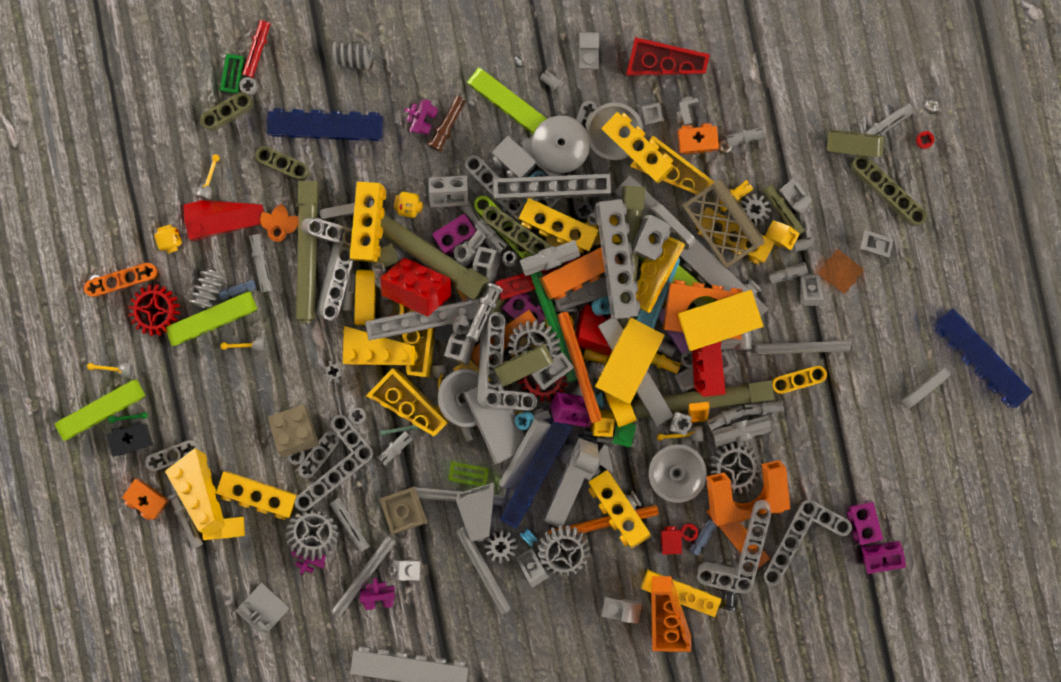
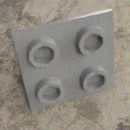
(262, 609)

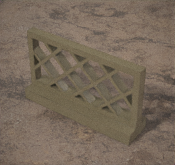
(737, 213)

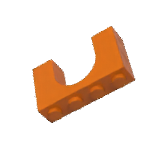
(681, 295)
(774, 491)

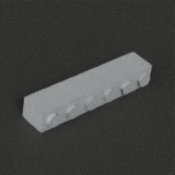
(406, 668)

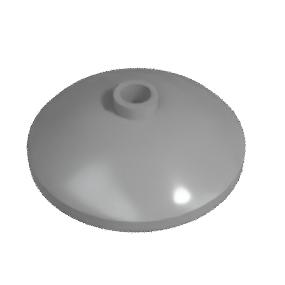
(599, 140)
(556, 157)
(448, 397)
(691, 477)

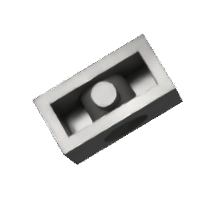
(641, 244)

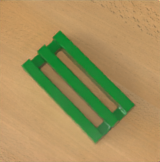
(225, 72)

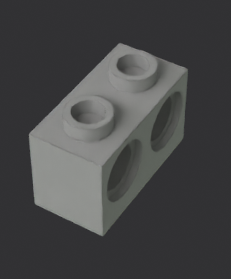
(448, 191)

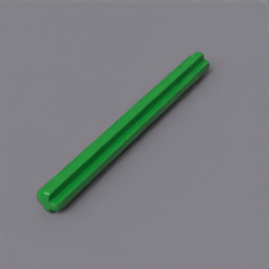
(552, 320)

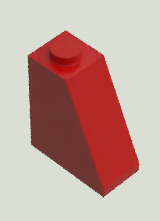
(589, 334)

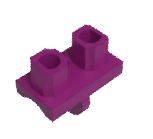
(424, 109)
(304, 567)
(377, 592)

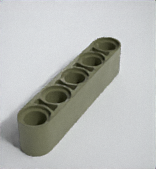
(898, 193)
(515, 232)

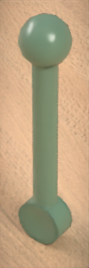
(385, 432)

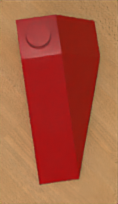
(215, 218)

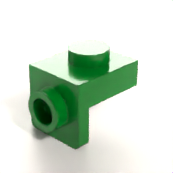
(624, 435)

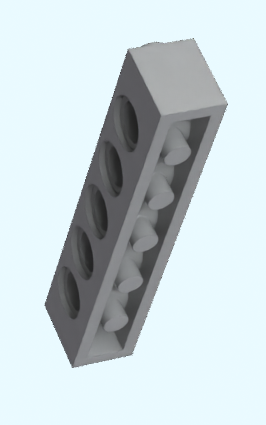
(551, 187)
(612, 269)

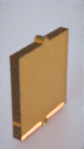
(840, 271)

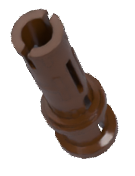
(442, 131)

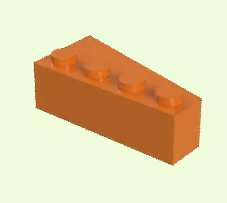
(574, 274)
(669, 624)

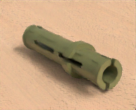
(782, 208)

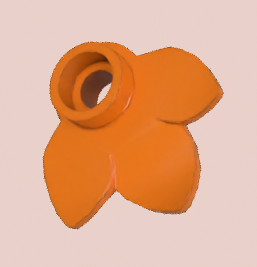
(279, 220)

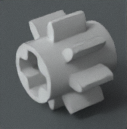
(339, 374)

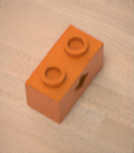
(688, 145)
(156, 501)

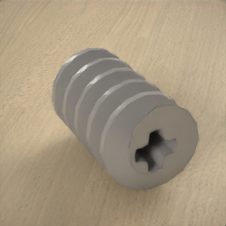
(351, 56)
(207, 288)

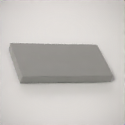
(496, 427)

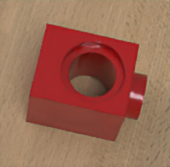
(671, 540)

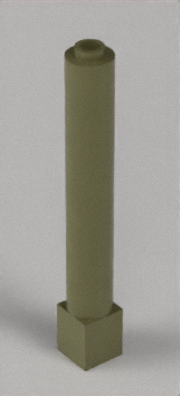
(634, 200)
(307, 252)
(466, 280)
(734, 395)

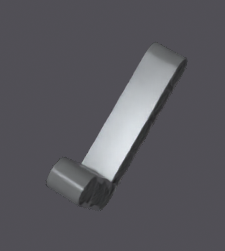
(484, 169)
(334, 264)
(486, 369)
(582, 460)
(340, 468)
(789, 552)
(747, 555)

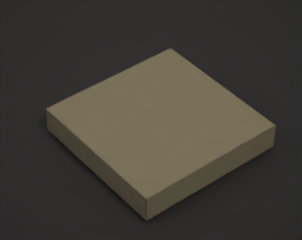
(403, 510)

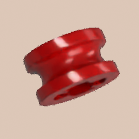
(919, 142)
(693, 527)

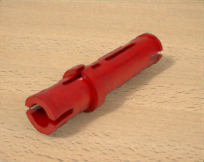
(256, 48)

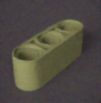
(217, 111)
(855, 143)
(275, 157)
(523, 365)

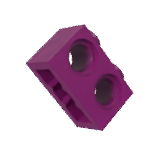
(452, 229)
(508, 307)
(570, 410)
(869, 521)
(883, 557)

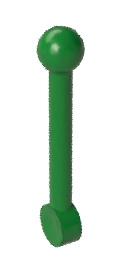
(112, 419)

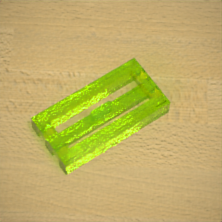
(452, 471)

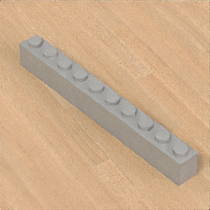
(697, 257)

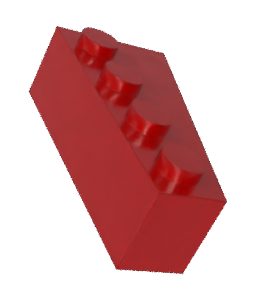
(657, 59)
(708, 370)

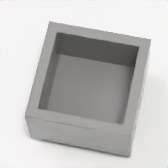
(513, 159)

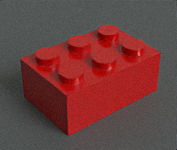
(415, 286)

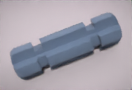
(237, 290)
(703, 537)

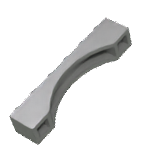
(459, 346)

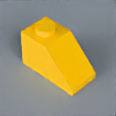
(233, 528)

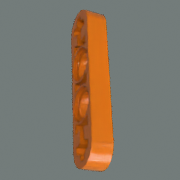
(120, 278)

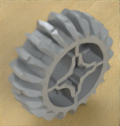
(532, 338)
(736, 459)
(305, 522)
(577, 542)

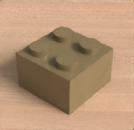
(293, 431)

